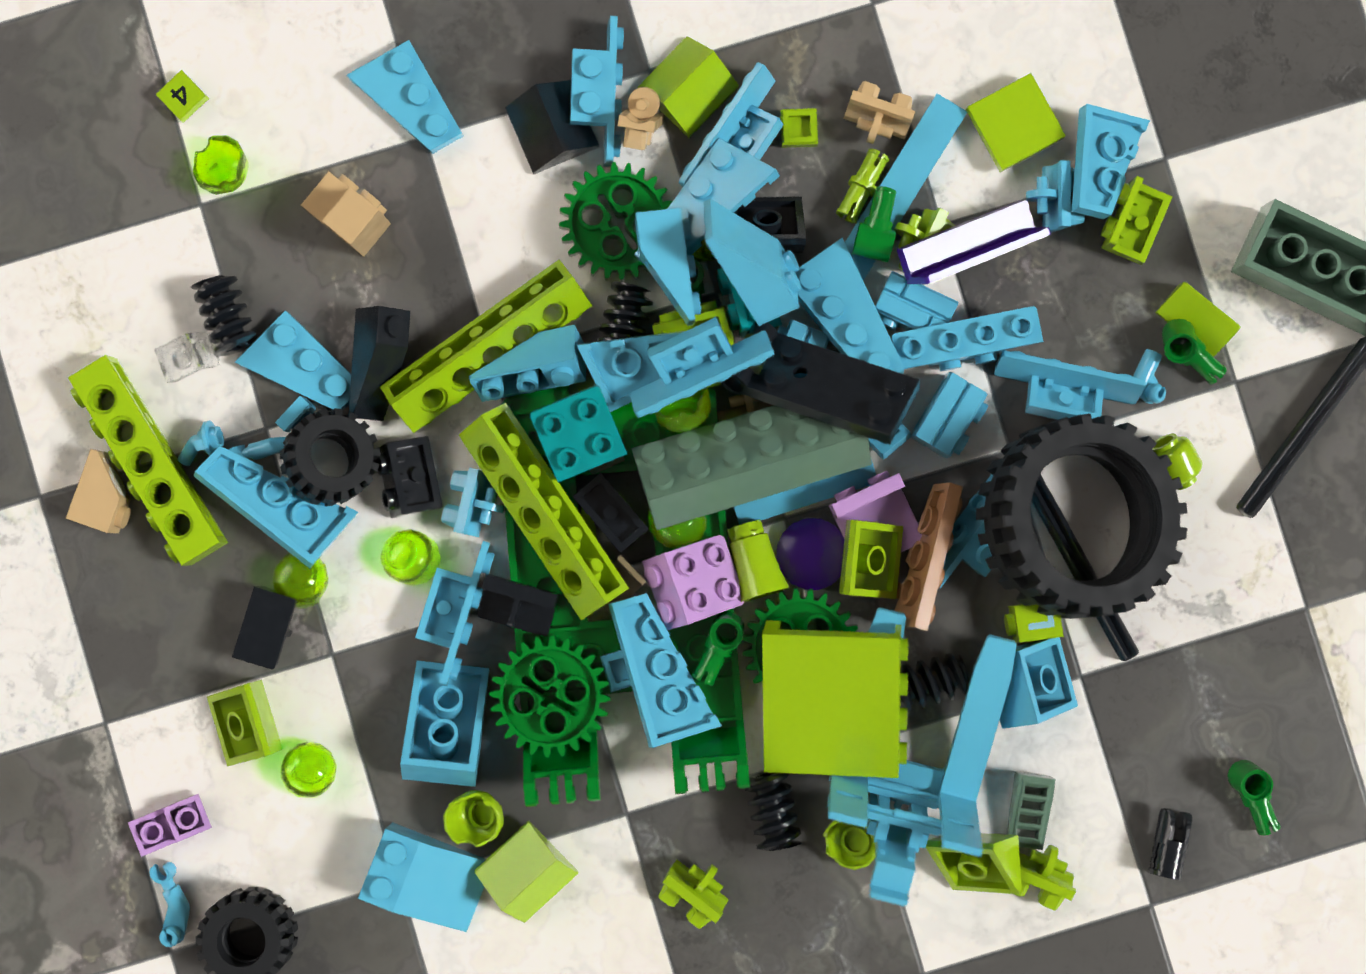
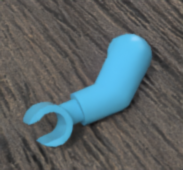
(260, 449)
(178, 905)

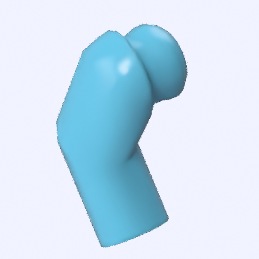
(1145, 370)

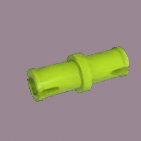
(862, 185)

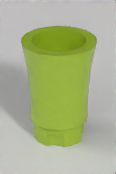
(755, 562)

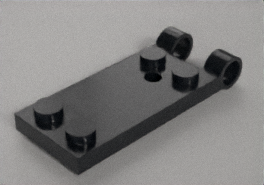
(833, 391)

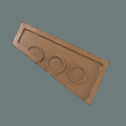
(927, 557)

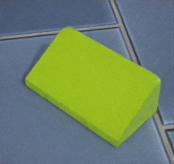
(1209, 322)

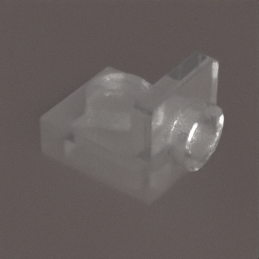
(186, 356)

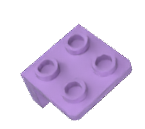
(878, 503)
(693, 582)

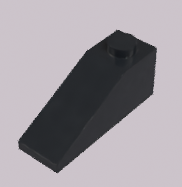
(378, 355)

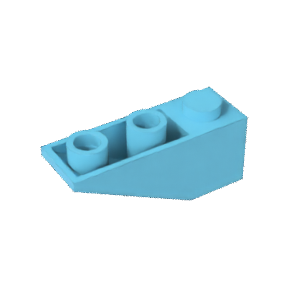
(663, 251)
(518, 369)

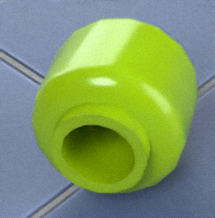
(1183, 455)

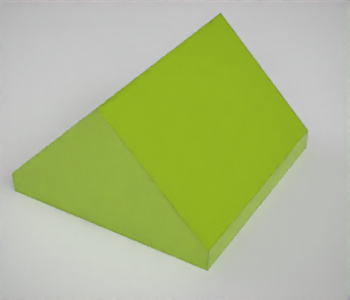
(691, 85)
(871, 559)
(244, 723)
(993, 872)
(525, 873)

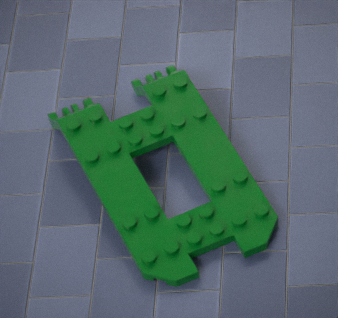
(600, 638)

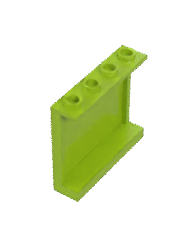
(833, 702)

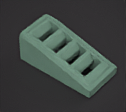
(1047, 784)

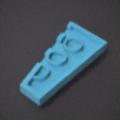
(725, 177)
(844, 309)
(274, 507)
(662, 686)

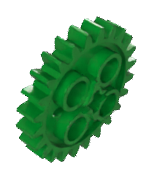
(590, 238)
(797, 613)
(532, 725)

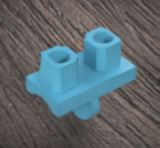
(1054, 196)
(475, 505)

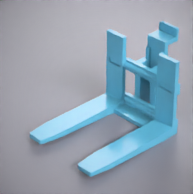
(951, 789)

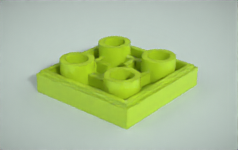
(1015, 122)

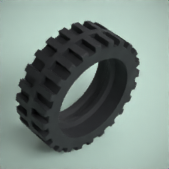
(1149, 499)

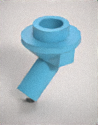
(206, 439)

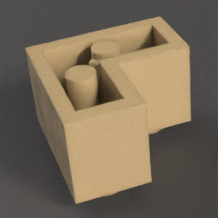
(349, 215)

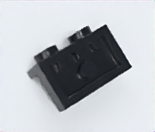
(408, 477)

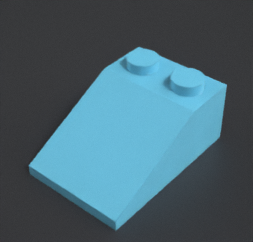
(753, 263)
(445, 725)
(423, 879)

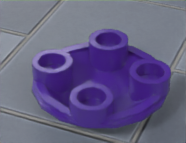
(811, 553)

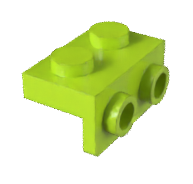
(1136, 221)

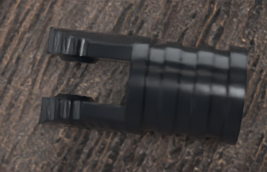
(1170, 844)

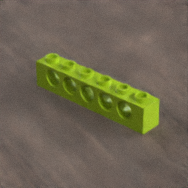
(469, 346)
(89, 389)
(543, 510)

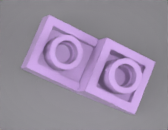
(169, 825)

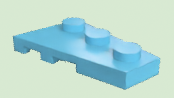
(407, 93)
(1103, 153)
(299, 362)
(622, 365)

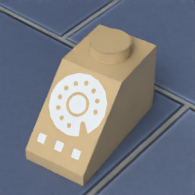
(100, 496)

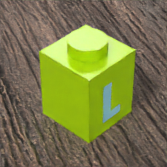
(1028, 625)

